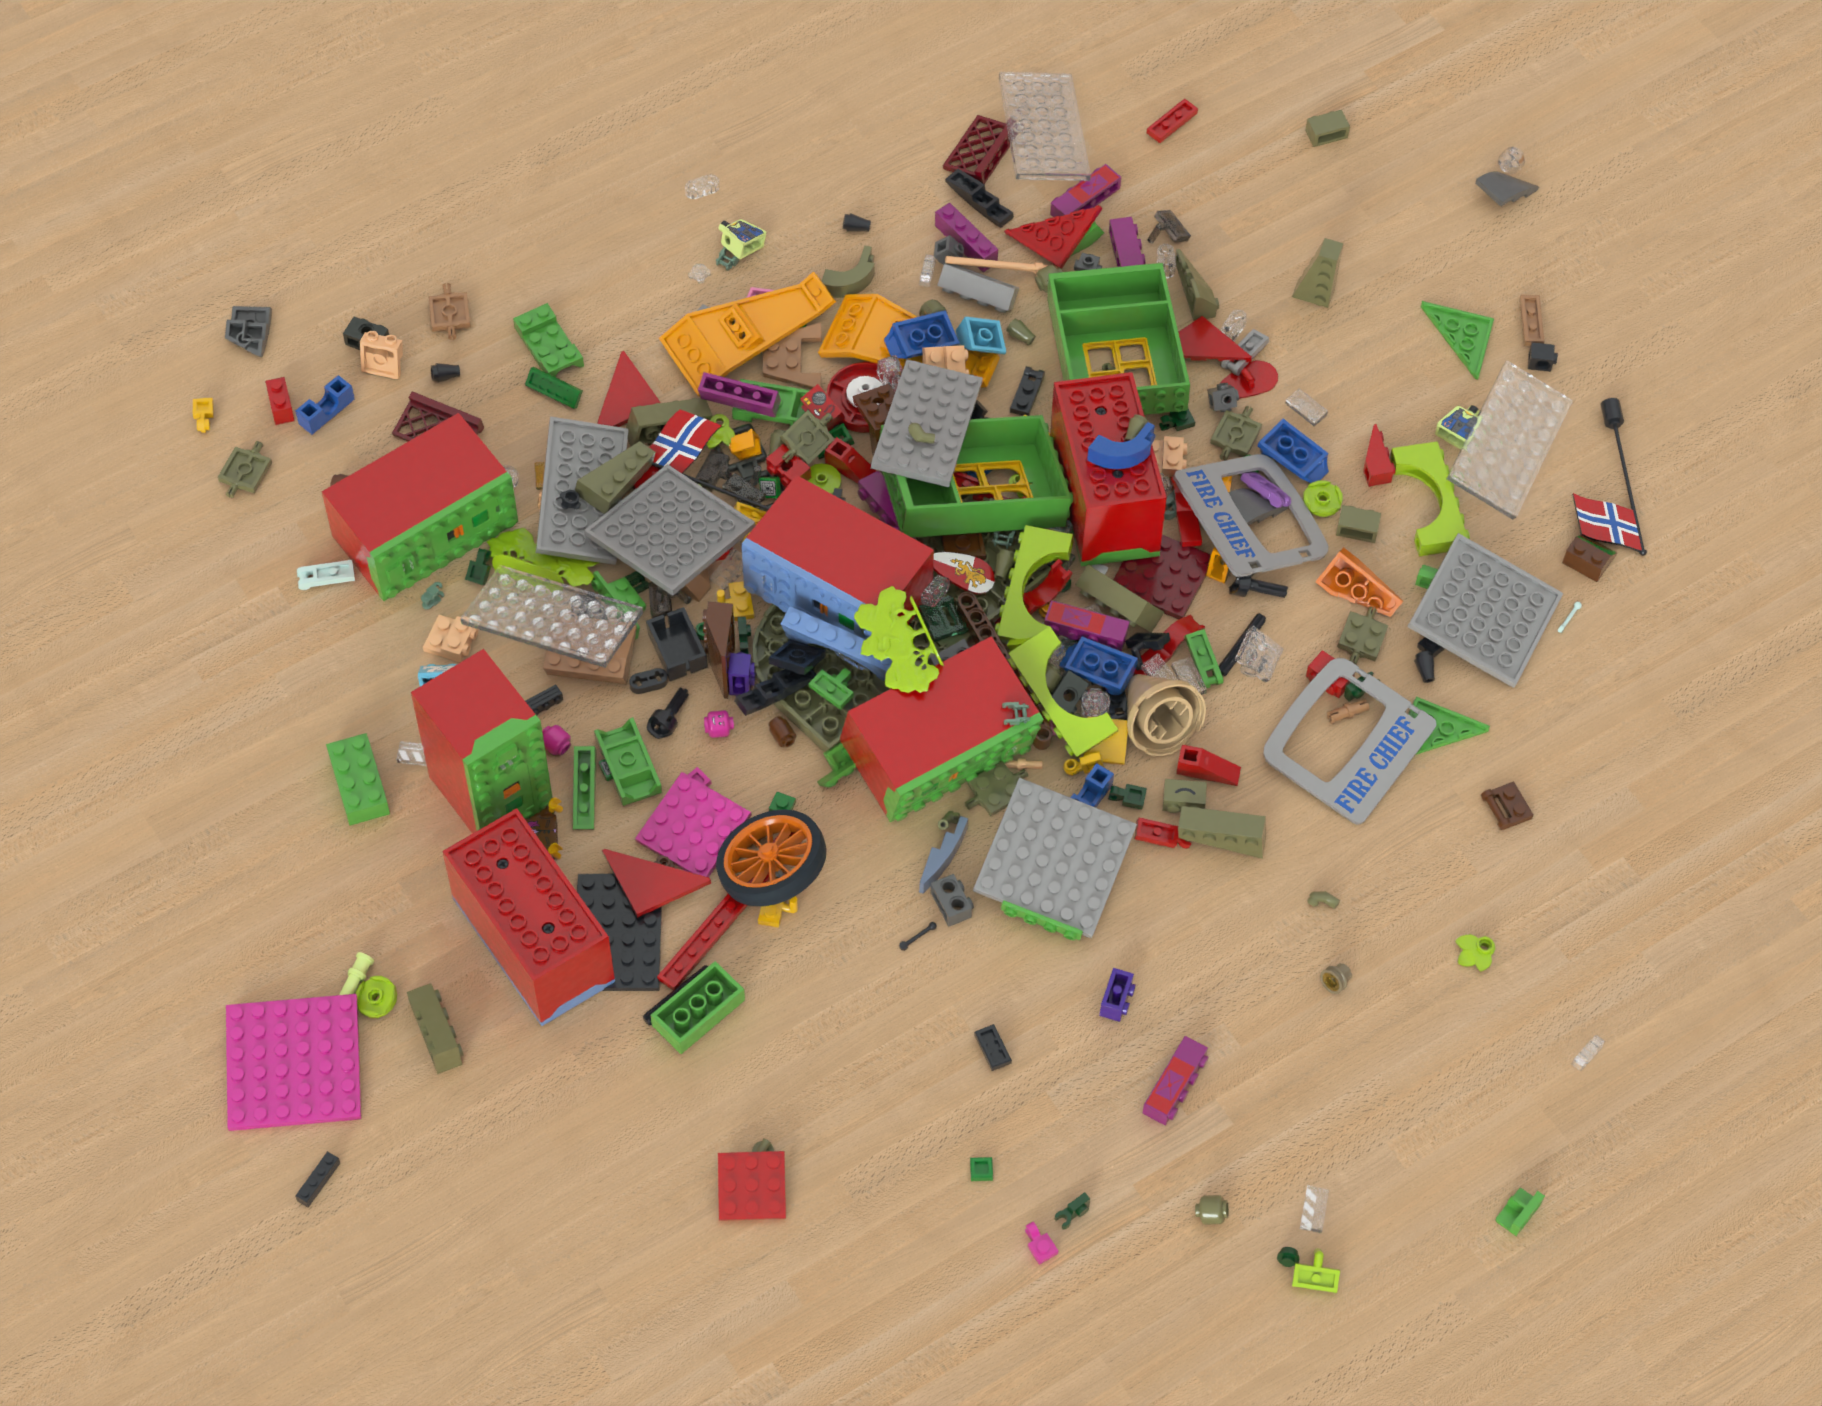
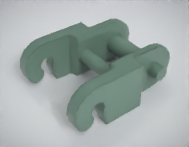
(732, 261)
(1010, 538)
(431, 596)
(1015, 706)

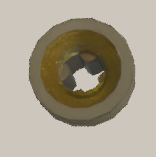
(1336, 978)

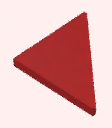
(1056, 236)
(1205, 341)
(625, 391)
(650, 883)

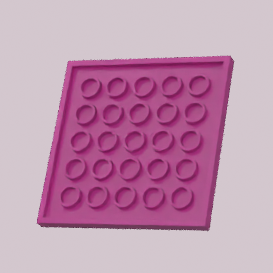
(293, 1062)

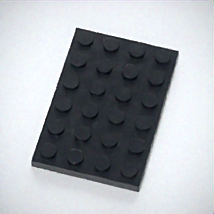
(633, 940)

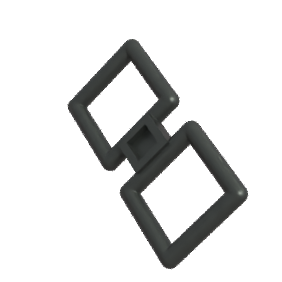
(746, 466)

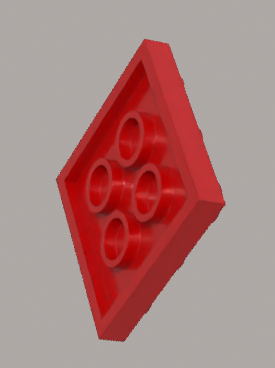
(751, 1185)

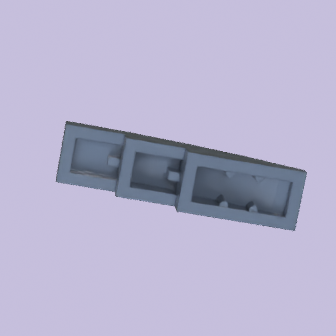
(941, 858)

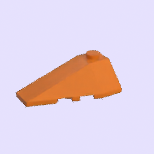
(1357, 583)

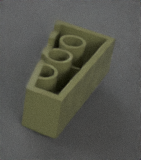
(1320, 276)
(649, 420)
(614, 478)
(1119, 599)
(1224, 830)
(434, 1028)

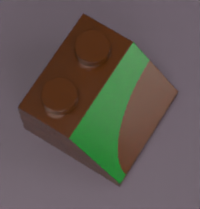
(1588, 557)

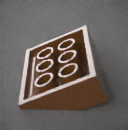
(719, 640)

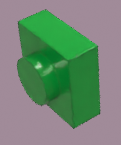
(782, 801)

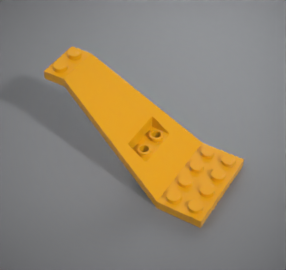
(866, 321)
(713, 345)

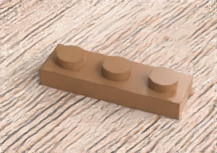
(1531, 319)

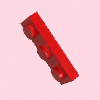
(1172, 120)

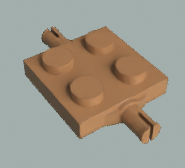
(449, 311)

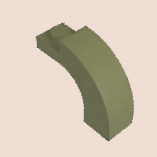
(851, 281)

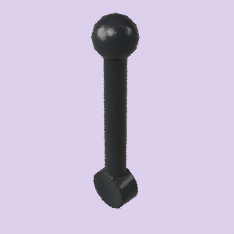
(904, 945)

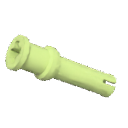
(357, 973)

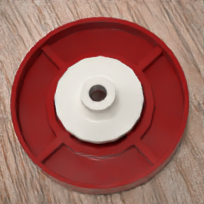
(850, 382)

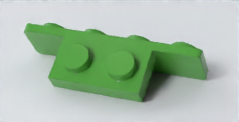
(619, 590)
(840, 763)
(1034, 918)

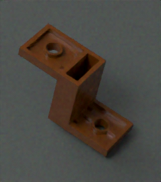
(875, 414)

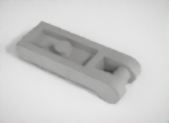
(1252, 344)

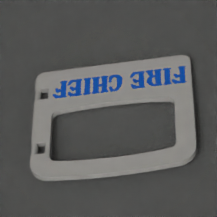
(1227, 528)
(1376, 763)

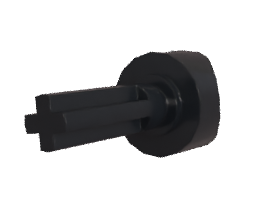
(1244, 584)
(666, 718)

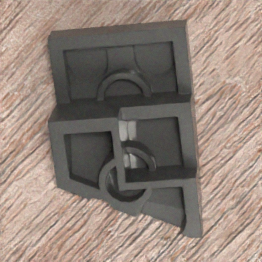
(1504, 188)
(249, 328)
(1253, 506)

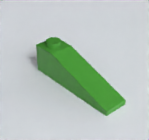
(584, 787)

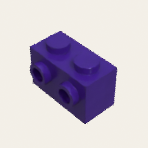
(740, 673)
(1116, 995)

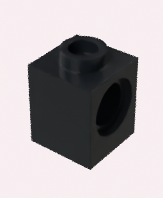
(1541, 357)

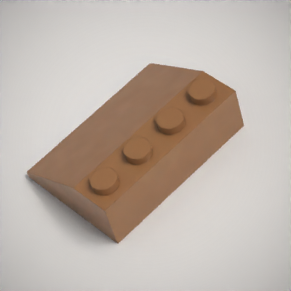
(615, 672)

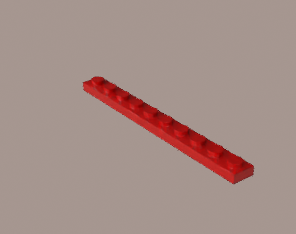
(703, 939)

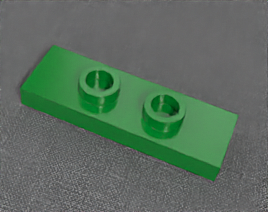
(553, 387)

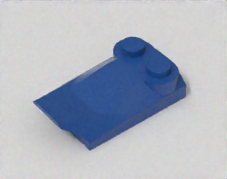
(911, 335)
(1295, 452)
(1100, 665)

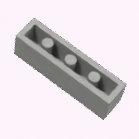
(978, 286)

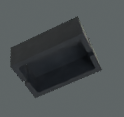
(677, 645)

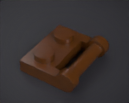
(1512, 802)

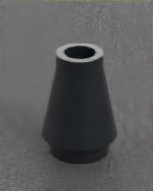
(855, 223)
(442, 372)
(1425, 665)

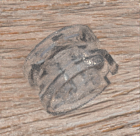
(1095, 703)

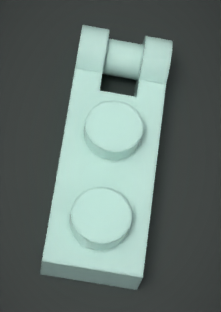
(325, 574)

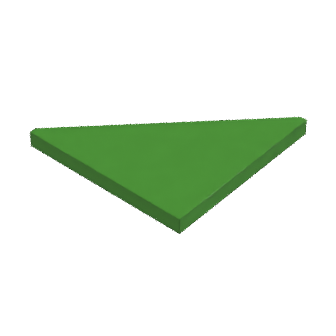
(1463, 331)
(1449, 725)

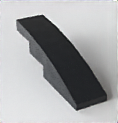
(981, 200)
(772, 690)

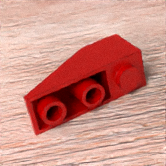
(847, 460)
(1377, 465)
(1205, 765)

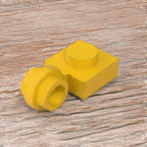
(203, 409)
(1086, 763)

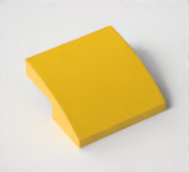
(1113, 748)

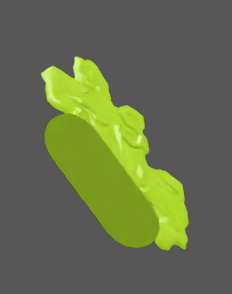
(543, 565)
(894, 640)

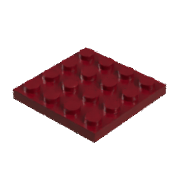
(1167, 579)

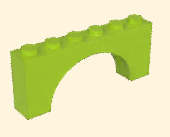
(1427, 464)
(1036, 549)
(1078, 732)

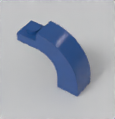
(1122, 454)

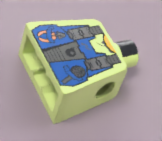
(742, 237)
(1457, 425)

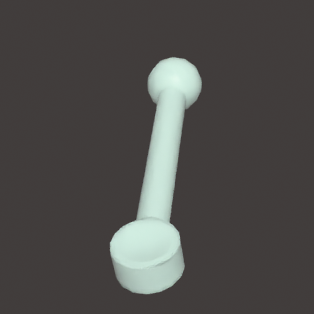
(1577, 605)

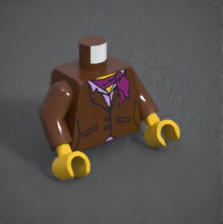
(546, 827)

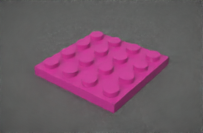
(691, 825)

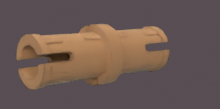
(1348, 711)

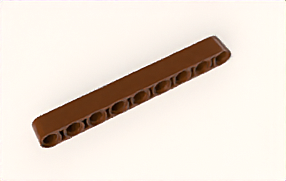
(985, 628)

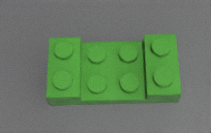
(547, 340)
(788, 410)
(628, 763)

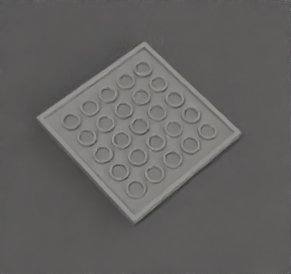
(669, 529)
(1485, 610)
(1055, 856)

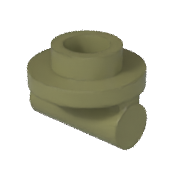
(763, 1146)

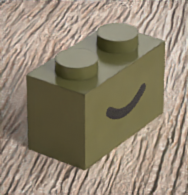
(1183, 793)

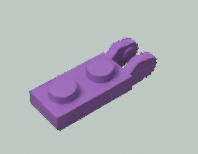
(1266, 489)

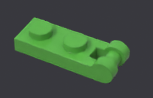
(1203, 657)

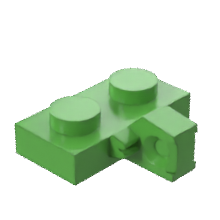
(833, 687)

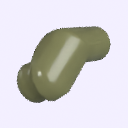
(1323, 896)

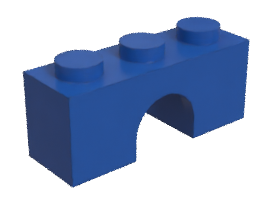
(336, 397)
(1096, 786)

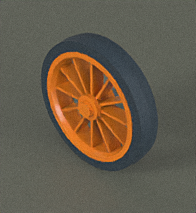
(771, 858)

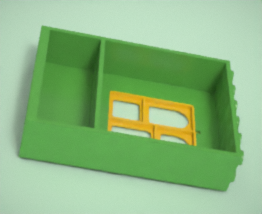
(1119, 310)
(989, 444)

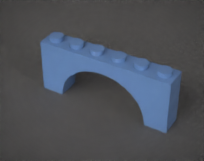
(809, 629)

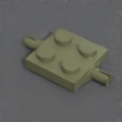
(1236, 433)
(807, 437)
(244, 469)
(1362, 636)
(994, 788)

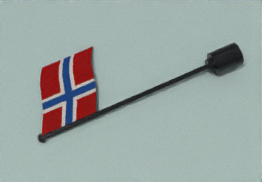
(683, 442)
(1606, 520)

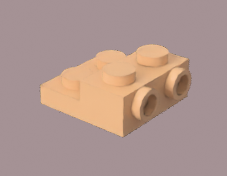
(381, 354)
(946, 357)
(1170, 454)
(450, 638)

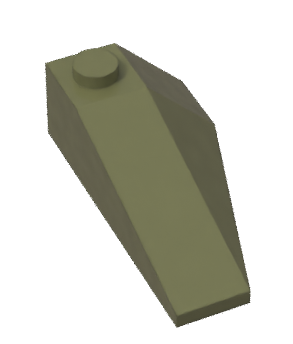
(1197, 292)

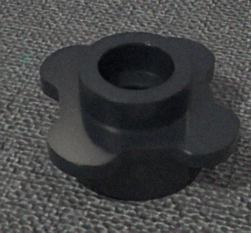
(570, 495)

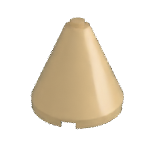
(1162, 713)

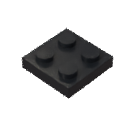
(797, 657)

